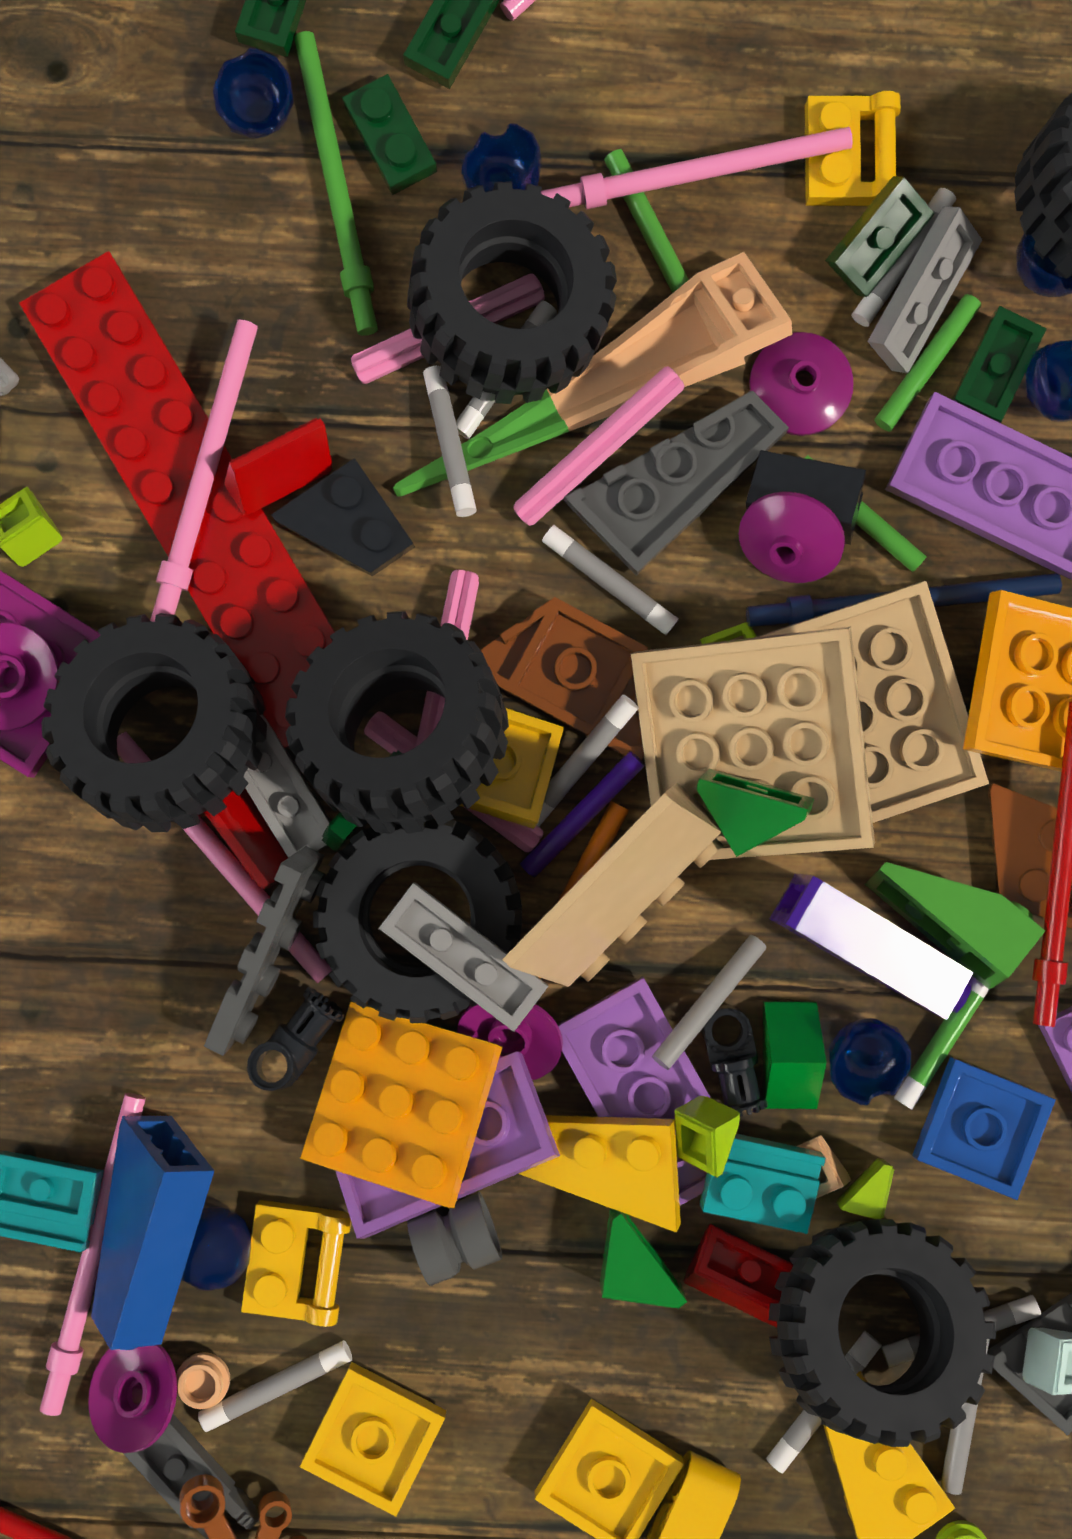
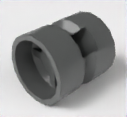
(448, 1240)

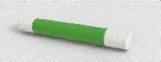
(939, 1047)

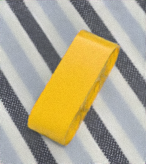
(697, 1501)

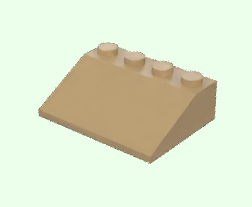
(618, 889)

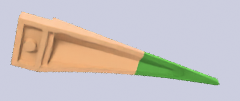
(694, 331)

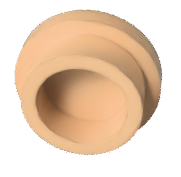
(202, 1380)

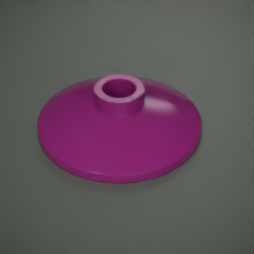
(800, 407)
(796, 523)
(36, 667)
(535, 1037)
(132, 1397)

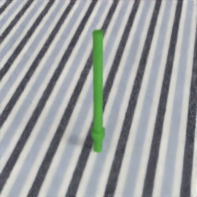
(355, 277)

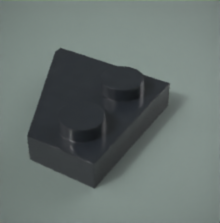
(348, 520)

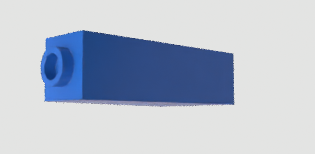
(148, 1229)

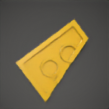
(617, 1165)
(886, 1487)

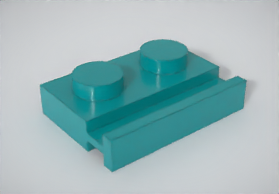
(765, 1184)
(47, 1201)

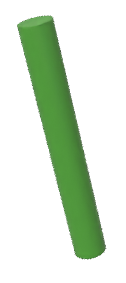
(649, 226)
(927, 362)
(888, 537)

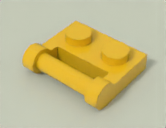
(836, 176)
(279, 1258)

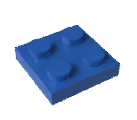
(983, 1128)

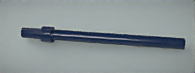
(803, 607)

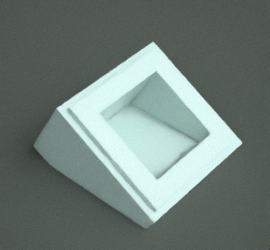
(1049, 1360)

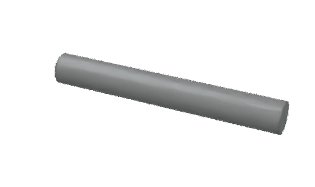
(709, 1002)
(959, 1448)

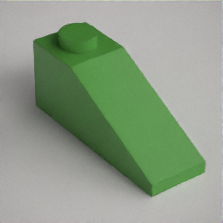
(964, 921)

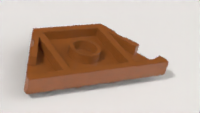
(569, 669)
(1023, 848)

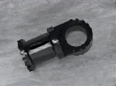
(296, 1040)
(734, 1060)

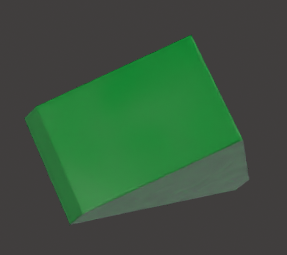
(750, 810)
(792, 1054)
(634, 1269)

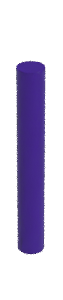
(582, 814)

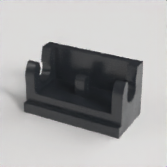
(829, 483)

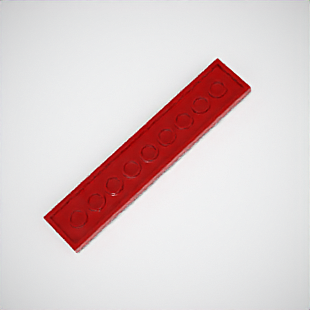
(153, 437)

